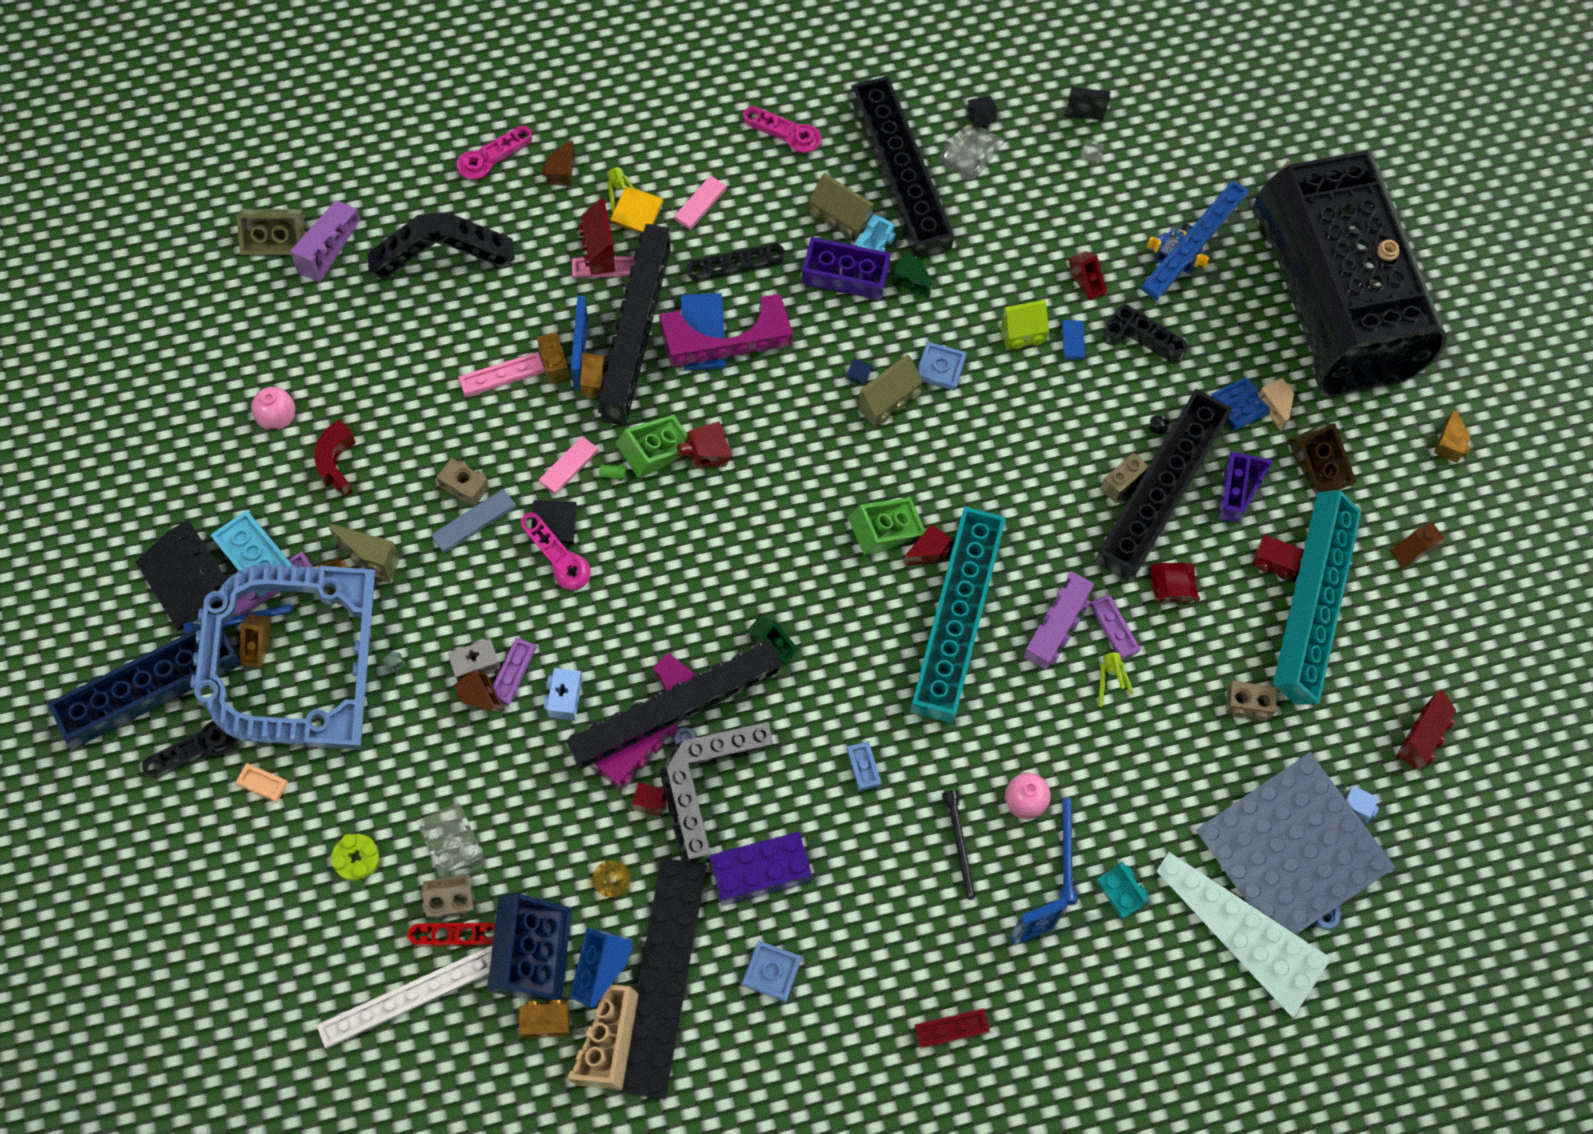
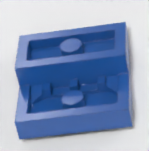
(1245, 403)

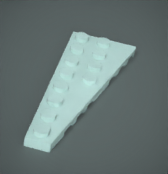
(1267, 949)

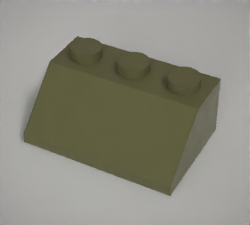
(840, 207)
(269, 230)
(890, 391)

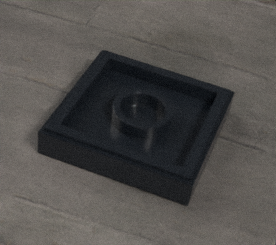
(1087, 103)
(558, 517)

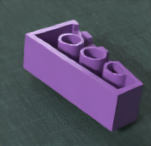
(324, 241)
(1059, 620)

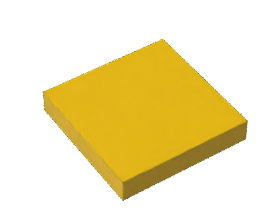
(636, 209)

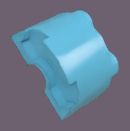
(877, 234)

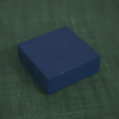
(859, 371)

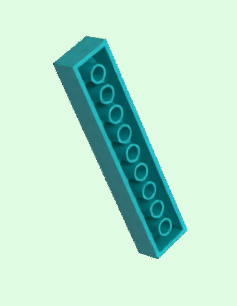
(1317, 598)
(958, 615)

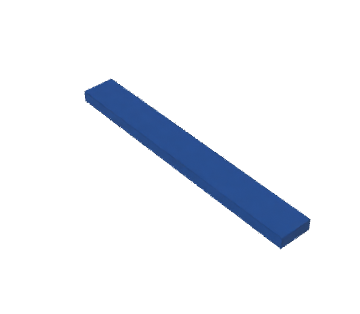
(1194, 240)

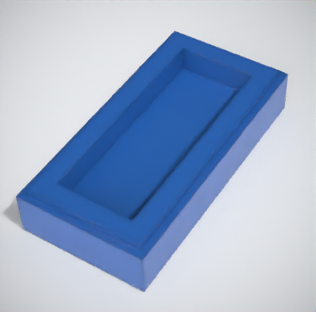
(1073, 340)

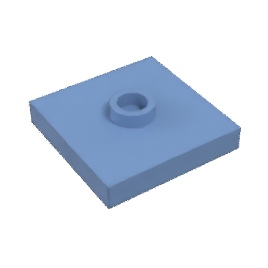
(941, 365)
(771, 971)

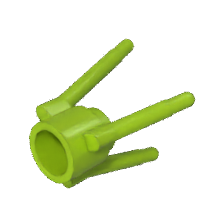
(618, 180)
(1114, 666)

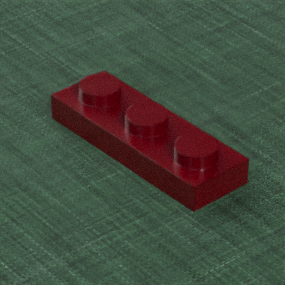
(951, 1028)

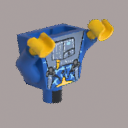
(1166, 243)

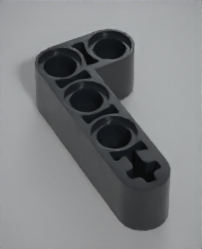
(1170, 348)

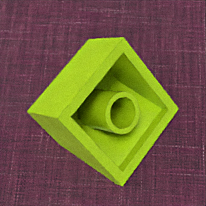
(1025, 324)

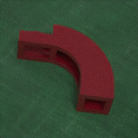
(327, 451)

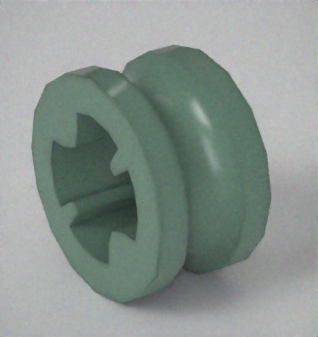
(393, 662)

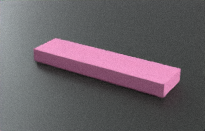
(622, 268)
(501, 374)

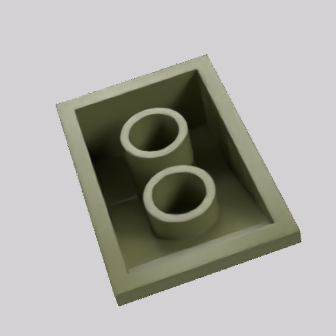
(367, 551)

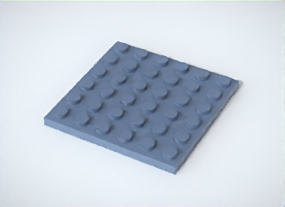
(1295, 846)

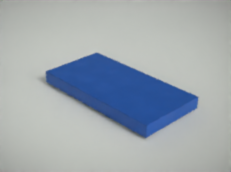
(705, 316)
(579, 341)
(1038, 921)

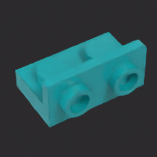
(1123, 890)

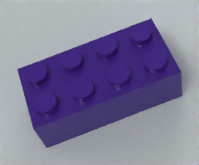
(845, 268)
(760, 868)

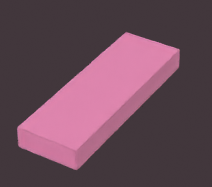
(700, 202)
(568, 465)

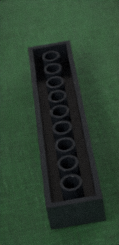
(901, 167)
(635, 325)
(1163, 485)

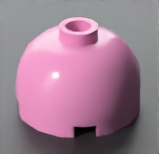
(273, 408)
(1027, 796)

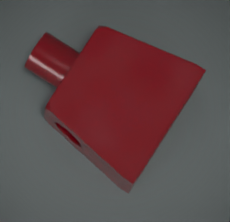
(706, 446)

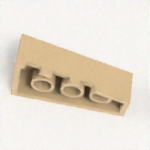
(608, 1041)

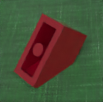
(1088, 274)
(929, 548)

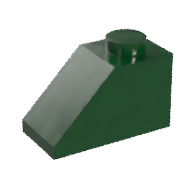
(912, 275)
(767, 630)

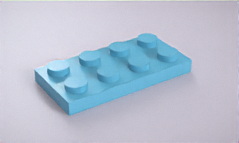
(248, 544)

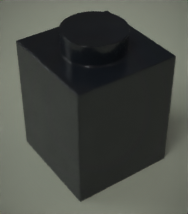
(981, 111)

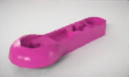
(784, 130)
(492, 153)
(559, 556)

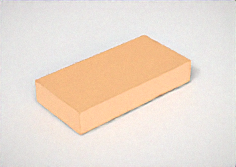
(261, 782)

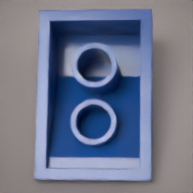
(599, 964)

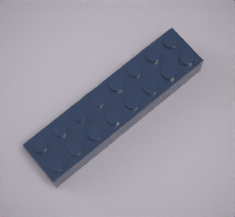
(133, 689)

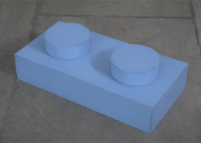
(863, 766)

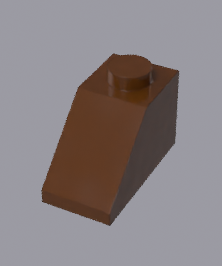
(560, 166)
(1417, 544)
(478, 691)

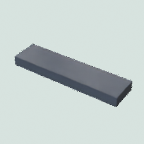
(473, 521)

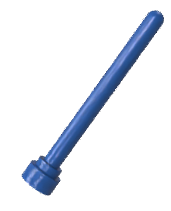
(236, 620)
(1067, 890)

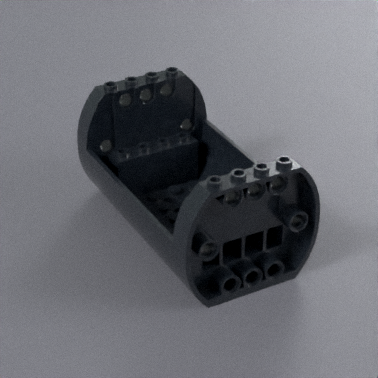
(1355, 330)

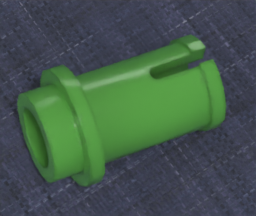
(609, 471)

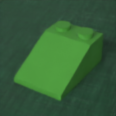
(652, 444)
(885, 525)

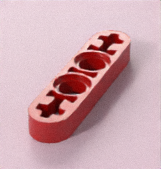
(454, 934)

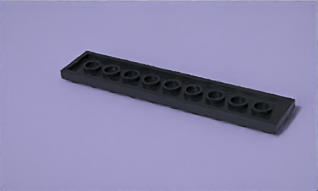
(663, 977)

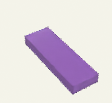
(1114, 626)
(513, 670)

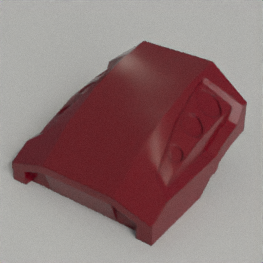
(1173, 582)

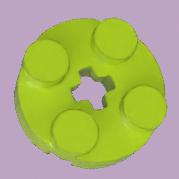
(360, 869)

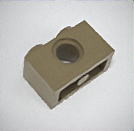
(469, 492)

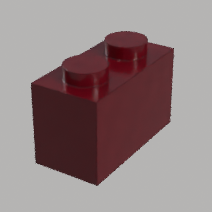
(1277, 557)

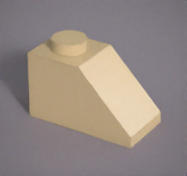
(1279, 399)

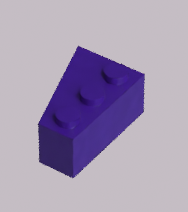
(1240, 482)

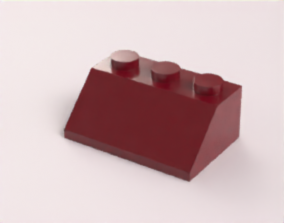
(597, 239)
(1428, 731)

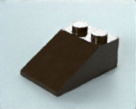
(1323, 458)

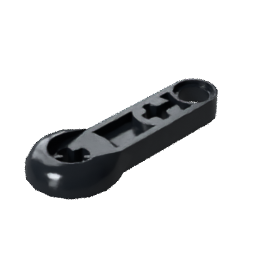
(191, 750)

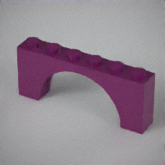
(689, 346)
(621, 766)

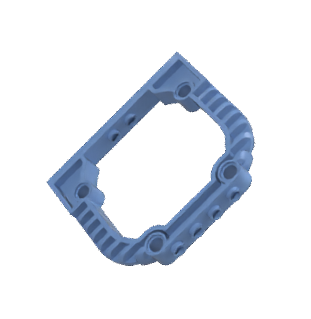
(341, 725)

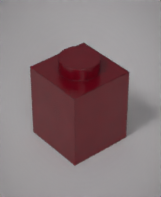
(649, 799)

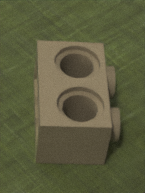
(1124, 477)
(1251, 694)
(447, 890)

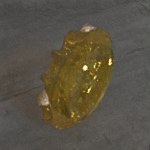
(613, 868)

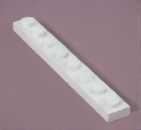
(405, 998)

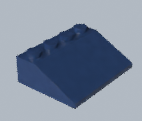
(529, 948)

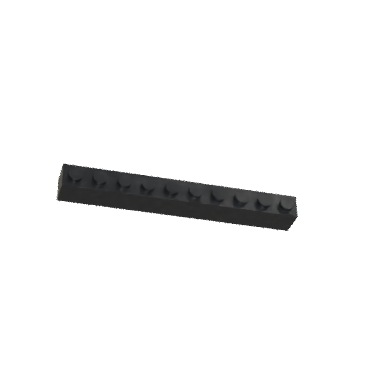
(674, 705)

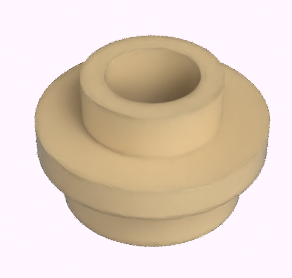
(1390, 246)

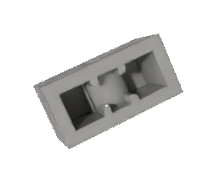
(485, 658)

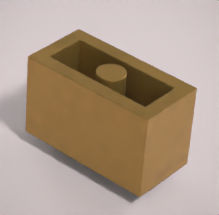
(553, 358)
(544, 1020)

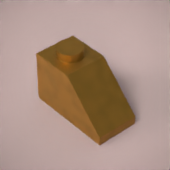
(591, 374)
(1453, 439)
(254, 640)

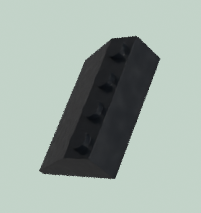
(181, 573)

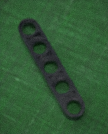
(727, 268)

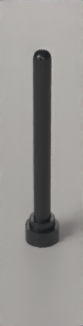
(952, 800)

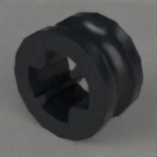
(1158, 424)

